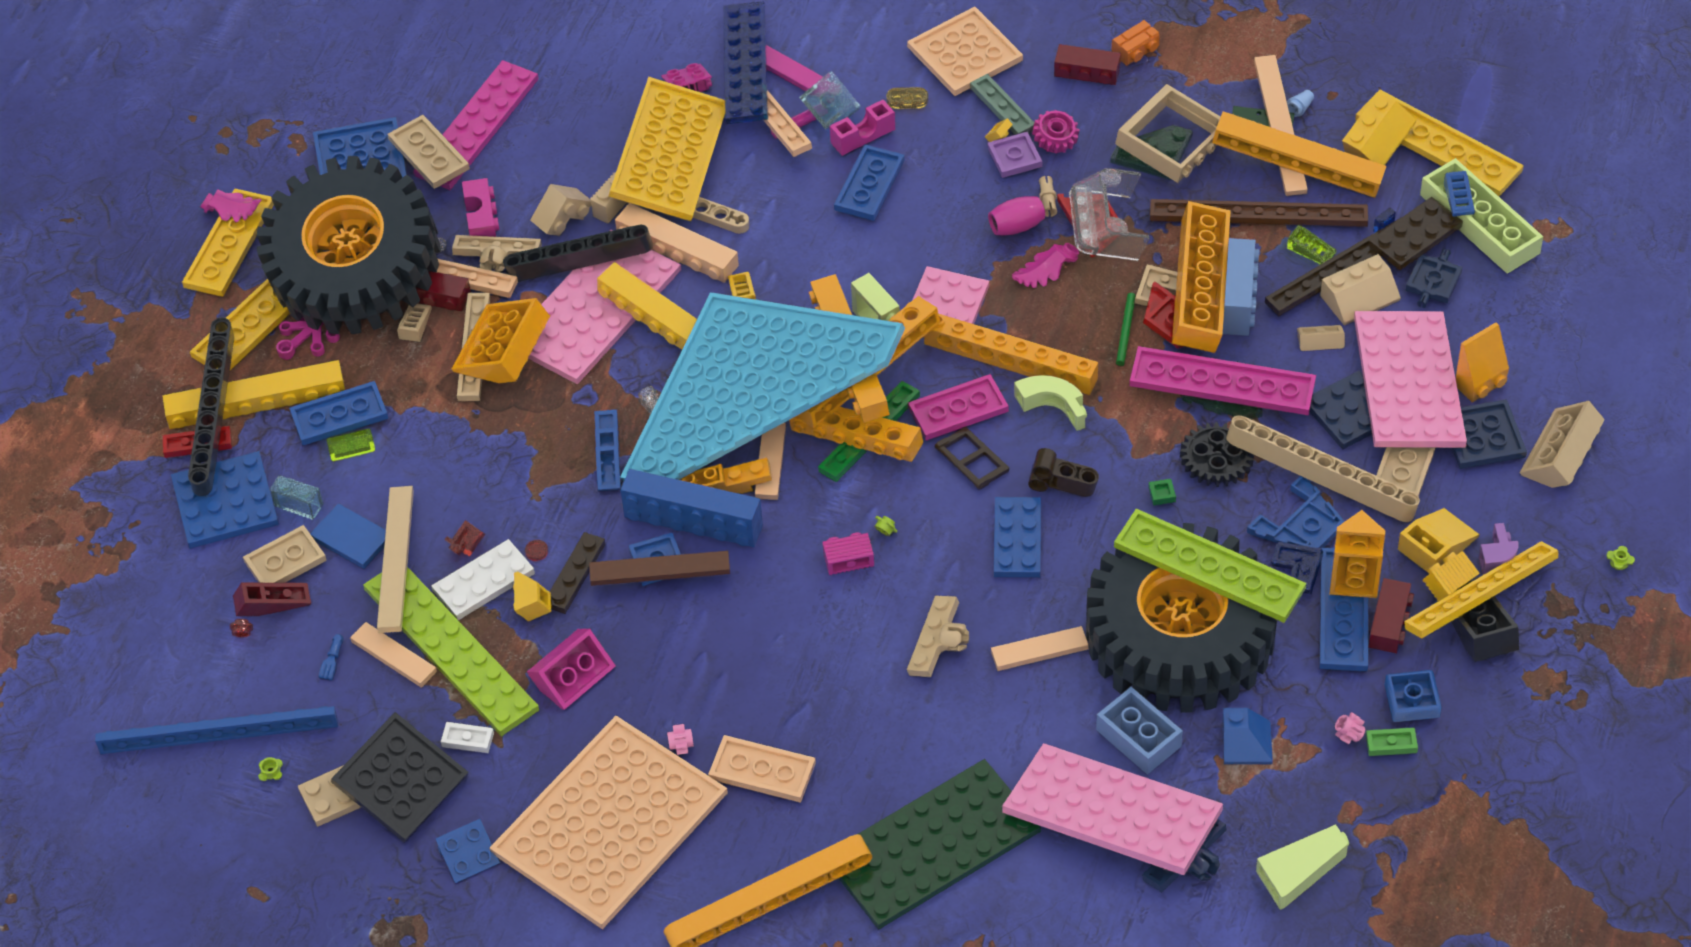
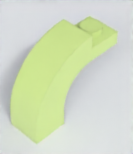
(1051, 391)

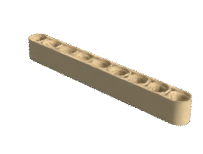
(1323, 468)

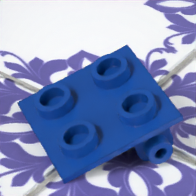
(467, 850)

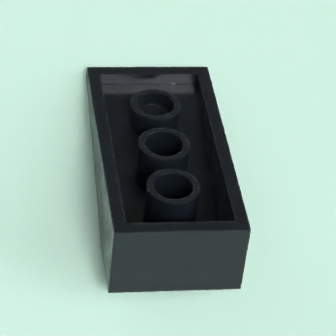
(1487, 630)

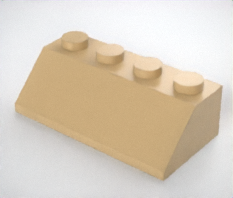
(1563, 444)

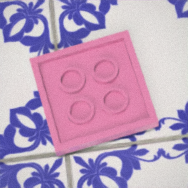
(953, 293)

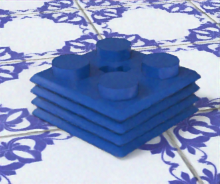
(1425, 699)

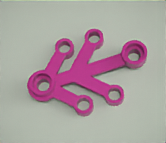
(287, 348)

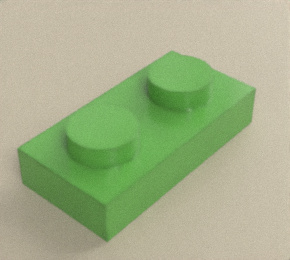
(1391, 741)

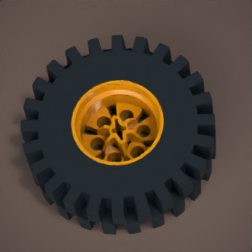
(354, 286)
(1140, 647)

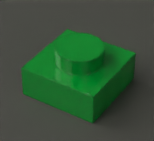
(1162, 492)

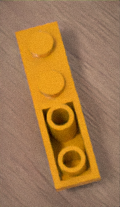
(733, 479)

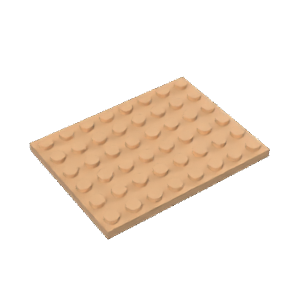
(608, 821)

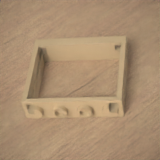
(1184, 106)

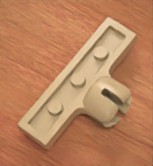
(492, 249)
(937, 636)

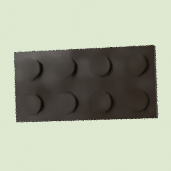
(1415, 233)

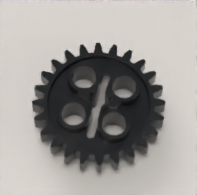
(1213, 457)

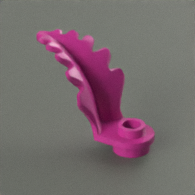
(230, 205)
(1046, 265)

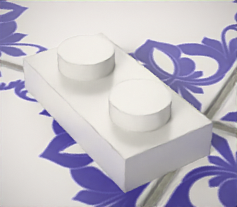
(467, 737)

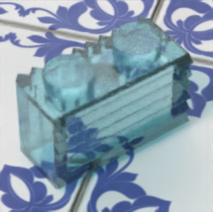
(296, 497)

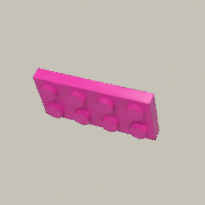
(958, 407)

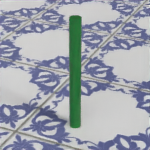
(1125, 330)

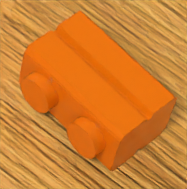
(1136, 42)

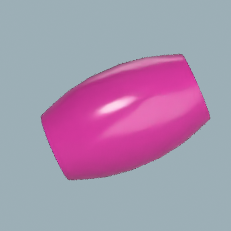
(1016, 215)

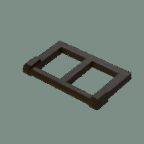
(982, 450)

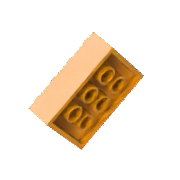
(502, 340)

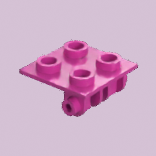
(693, 74)

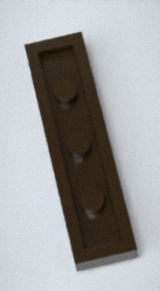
(575, 571)

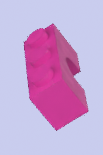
(876, 123)
(478, 198)

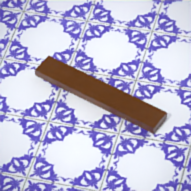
(659, 568)

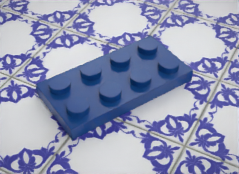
(869, 182)
(338, 413)
(1017, 537)

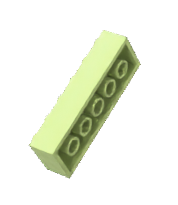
(1493, 226)

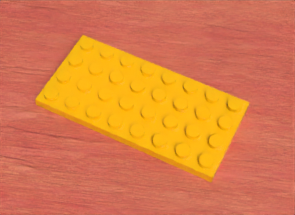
(668, 149)

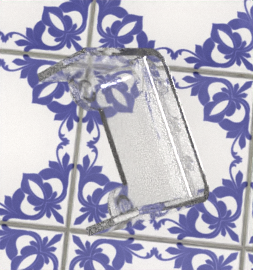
(1092, 225)

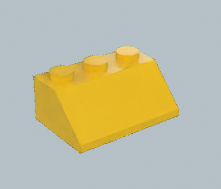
(1379, 130)

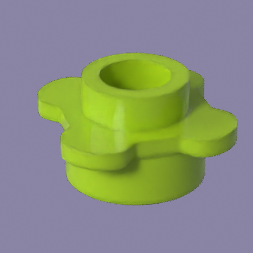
(885, 525)
(1620, 563)
(267, 764)

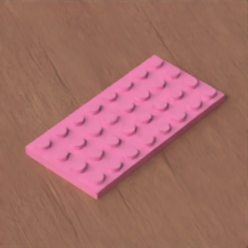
(587, 324)
(1409, 379)
(1113, 808)

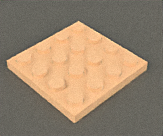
(964, 50)

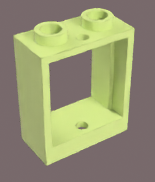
(871, 299)

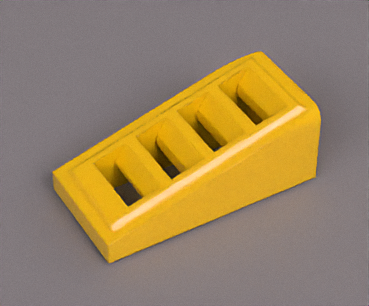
(742, 290)

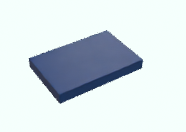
(350, 536)

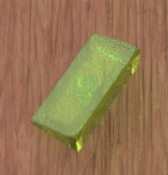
(351, 444)

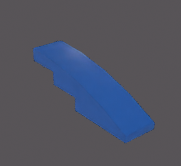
(607, 450)

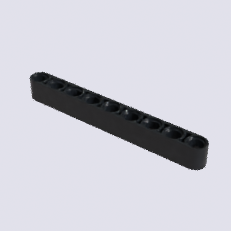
(212, 393)

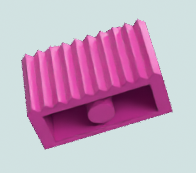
(848, 553)

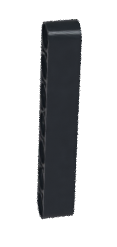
(579, 253)

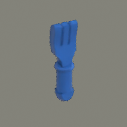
(329, 665)

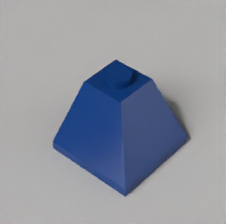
(1246, 737)

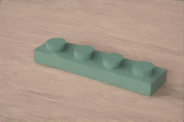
(1002, 104)

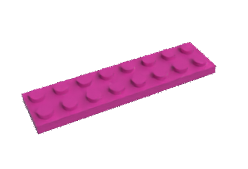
(487, 112)
(1223, 380)

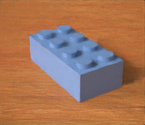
(1240, 287)

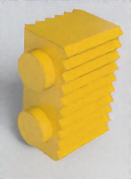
(1451, 575)

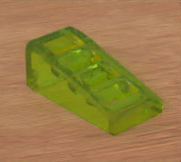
(1305, 236)

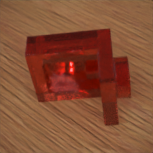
(465, 539)

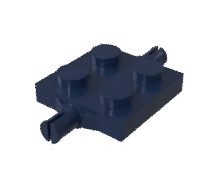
(1434, 278)

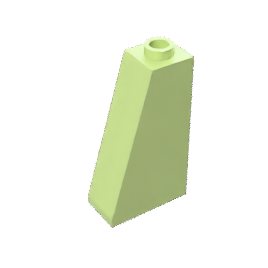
(1301, 864)

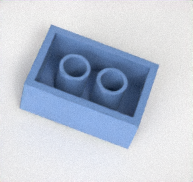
(1139, 730)

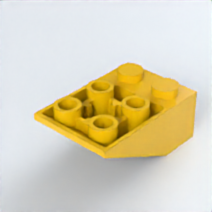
(1434, 538)

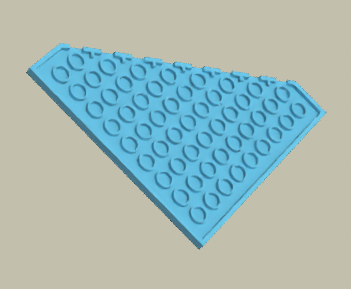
(750, 372)

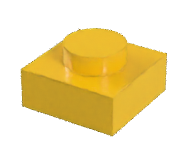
(999, 130)

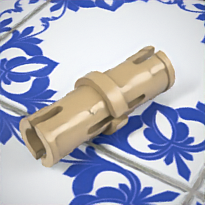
(1048, 196)

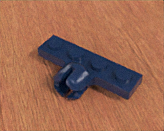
(1203, 862)

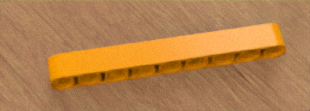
(769, 893)

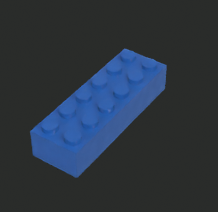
(692, 508)

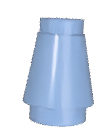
(1300, 102)

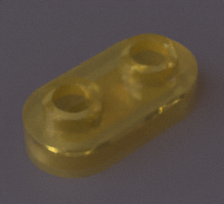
(907, 97)

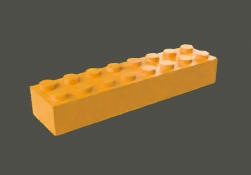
(1201, 277)

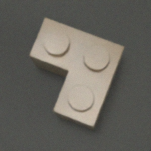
(558, 207)

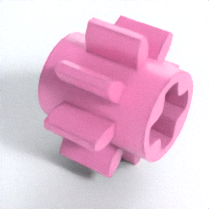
(1350, 728)
(680, 739)

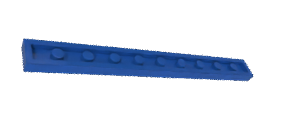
(216, 730)

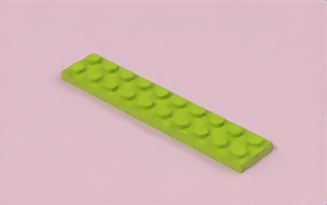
(460, 656)

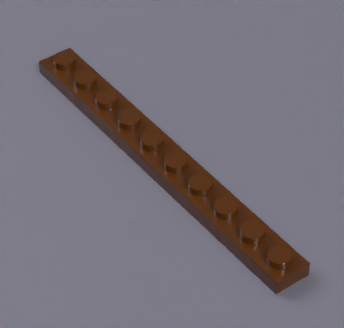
(1269, 212)

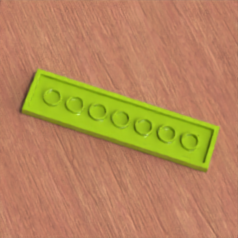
(1210, 565)

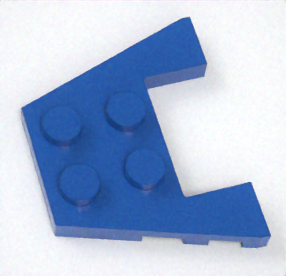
(1308, 526)

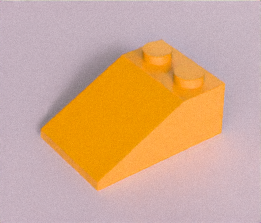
(1482, 364)

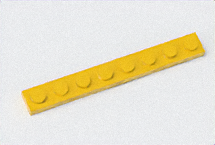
(1481, 589)

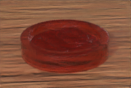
(536, 550)

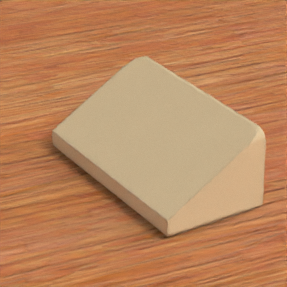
(1321, 337)

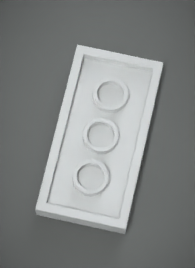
(481, 579)

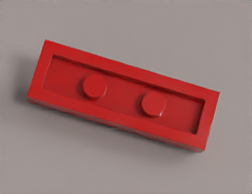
(182, 443)

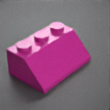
(571, 668)

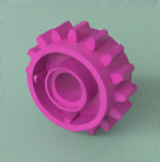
(1055, 131)

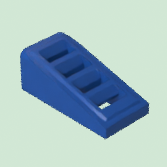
(1460, 181)

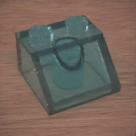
(830, 100)

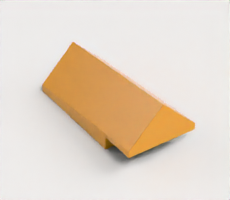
(1357, 557)

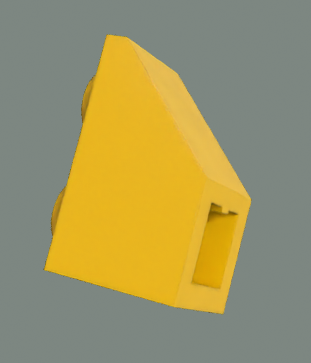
(530, 597)

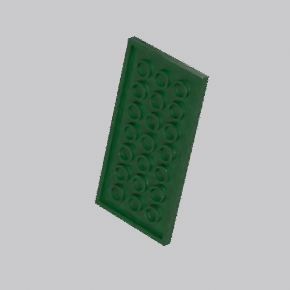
(935, 843)

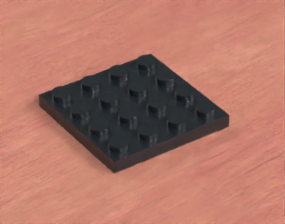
(399, 777)

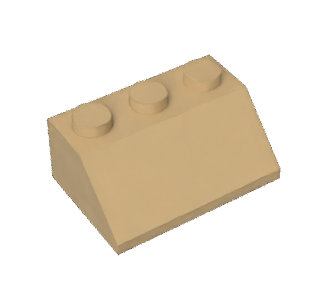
(1360, 288)

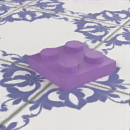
(1014, 154)

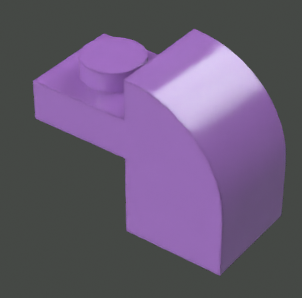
(1499, 551)

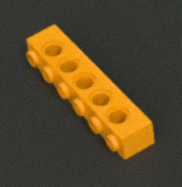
(878, 435)

